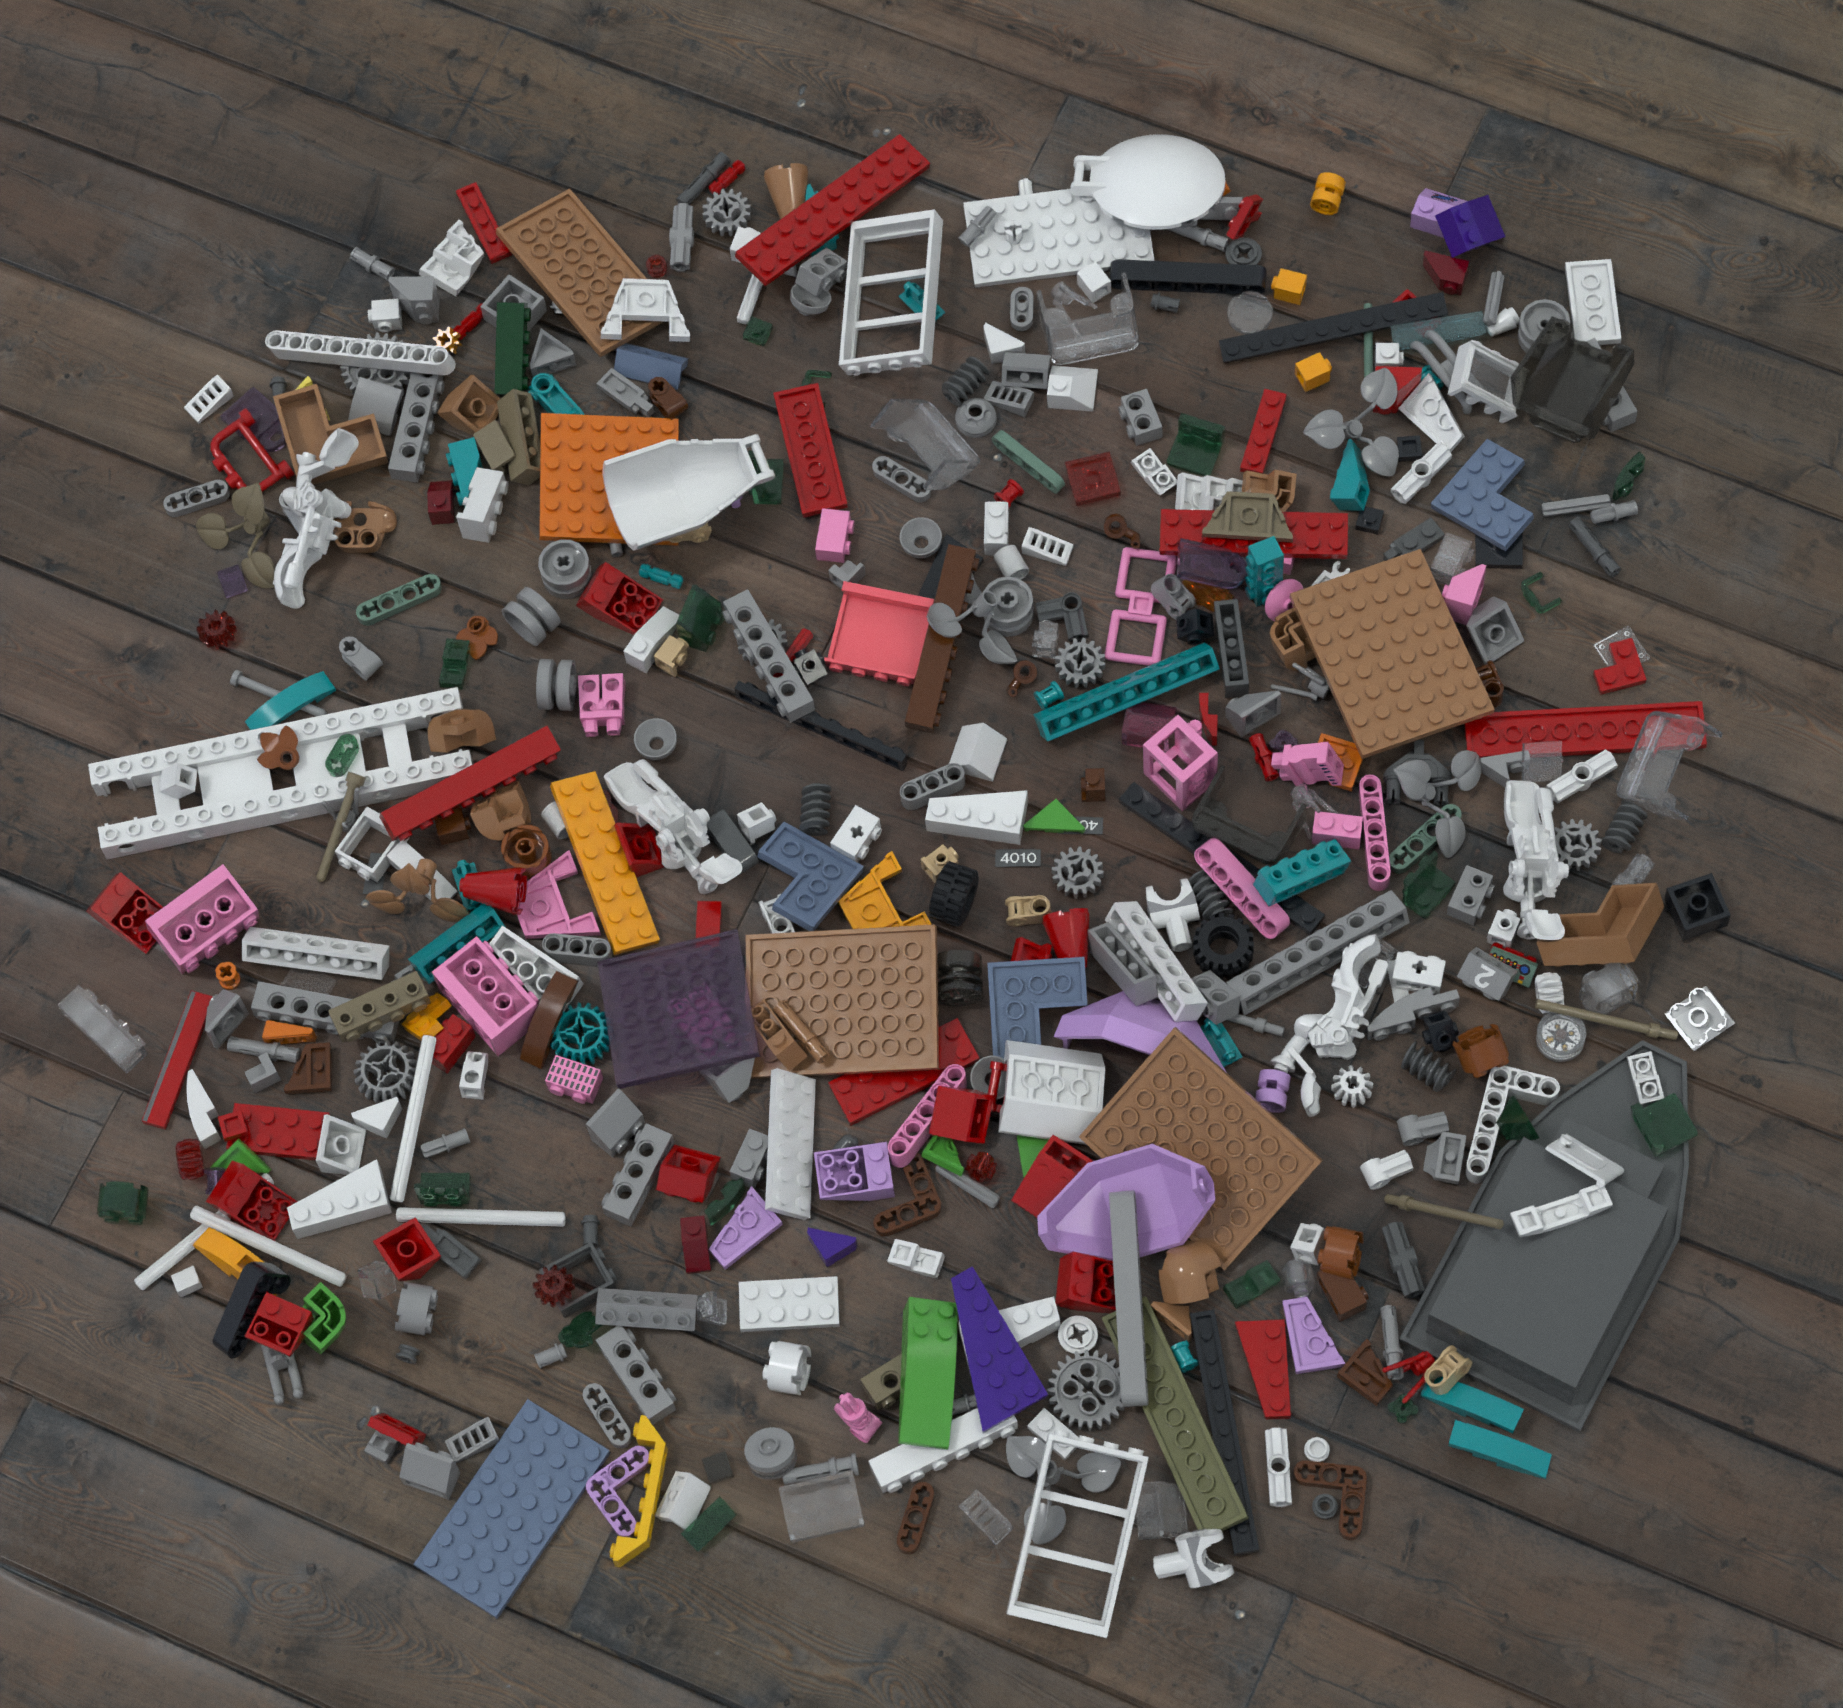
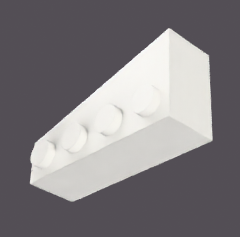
(979, 816)
(529, 963)
(342, 1203)
(1028, 1321)

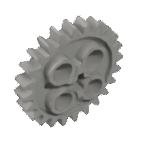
(351, 374)
(1072, 1404)

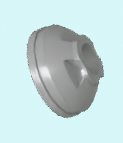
(800, 296)
(976, 426)
(917, 529)
(651, 730)
(979, 1072)

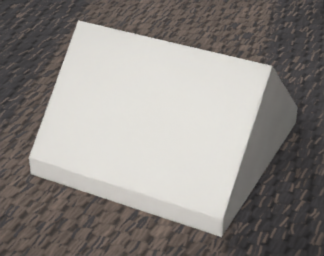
(979, 750)
(339, 1146)

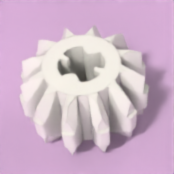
(1549, 988)
(1358, 1093)

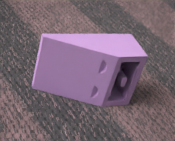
(855, 1173)

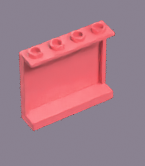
(879, 633)

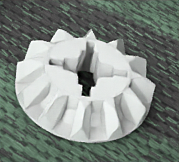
(1081, 1324)

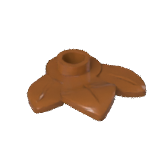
(479, 638)
(275, 748)

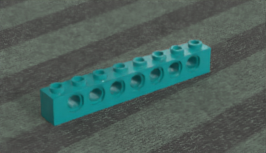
(1126, 691)

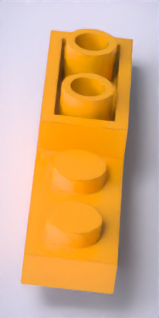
(225, 1252)

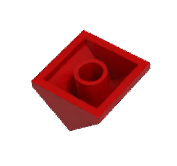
(639, 847)
(408, 1251)

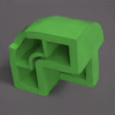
(328, 1318)

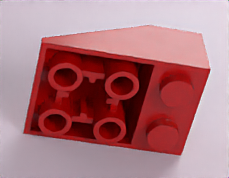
(618, 600)
(123, 910)
(1049, 1175)
(251, 1200)
(1086, 1283)

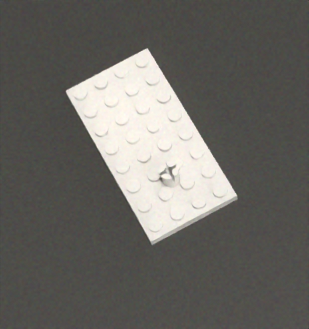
(1049, 238)

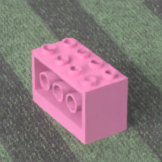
(202, 904)
(487, 994)

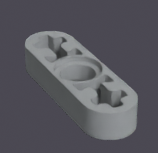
(896, 470)
(204, 503)
(603, 1397)

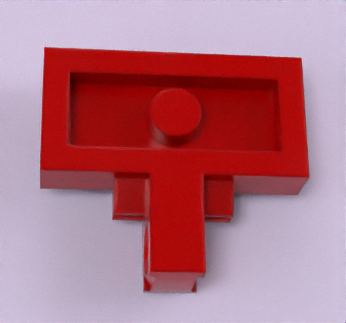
(1247, 214)

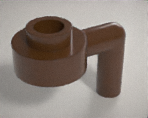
(1121, 530)
(1019, 679)

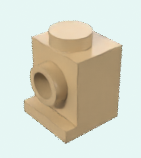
(671, 655)
(932, 865)

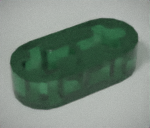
(338, 752)

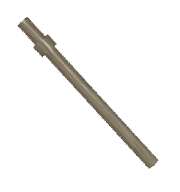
(1651, 1030)
(1408, 1203)

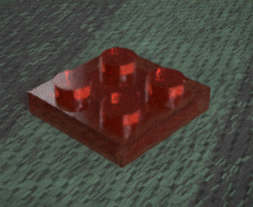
(1092, 478)

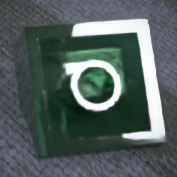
(699, 619)

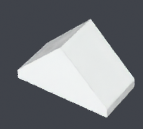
(999, 343)
(378, 1117)

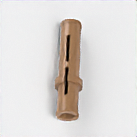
(807, 1039)

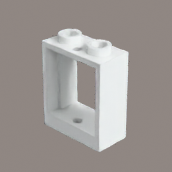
(367, 819)

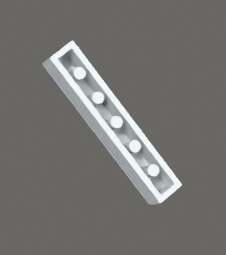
(912, 1461)

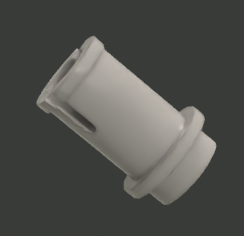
(551, 1355)

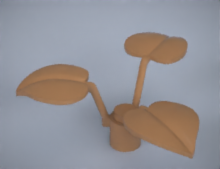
(417, 882)

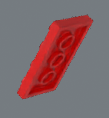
(281, 1131)

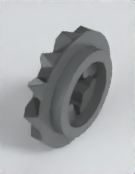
(1243, 245)

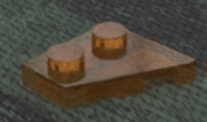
(1207, 594)

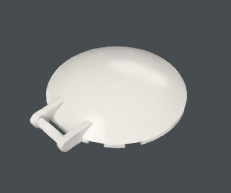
(1152, 181)

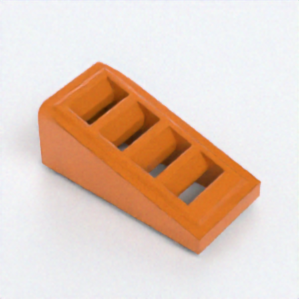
(287, 1033)

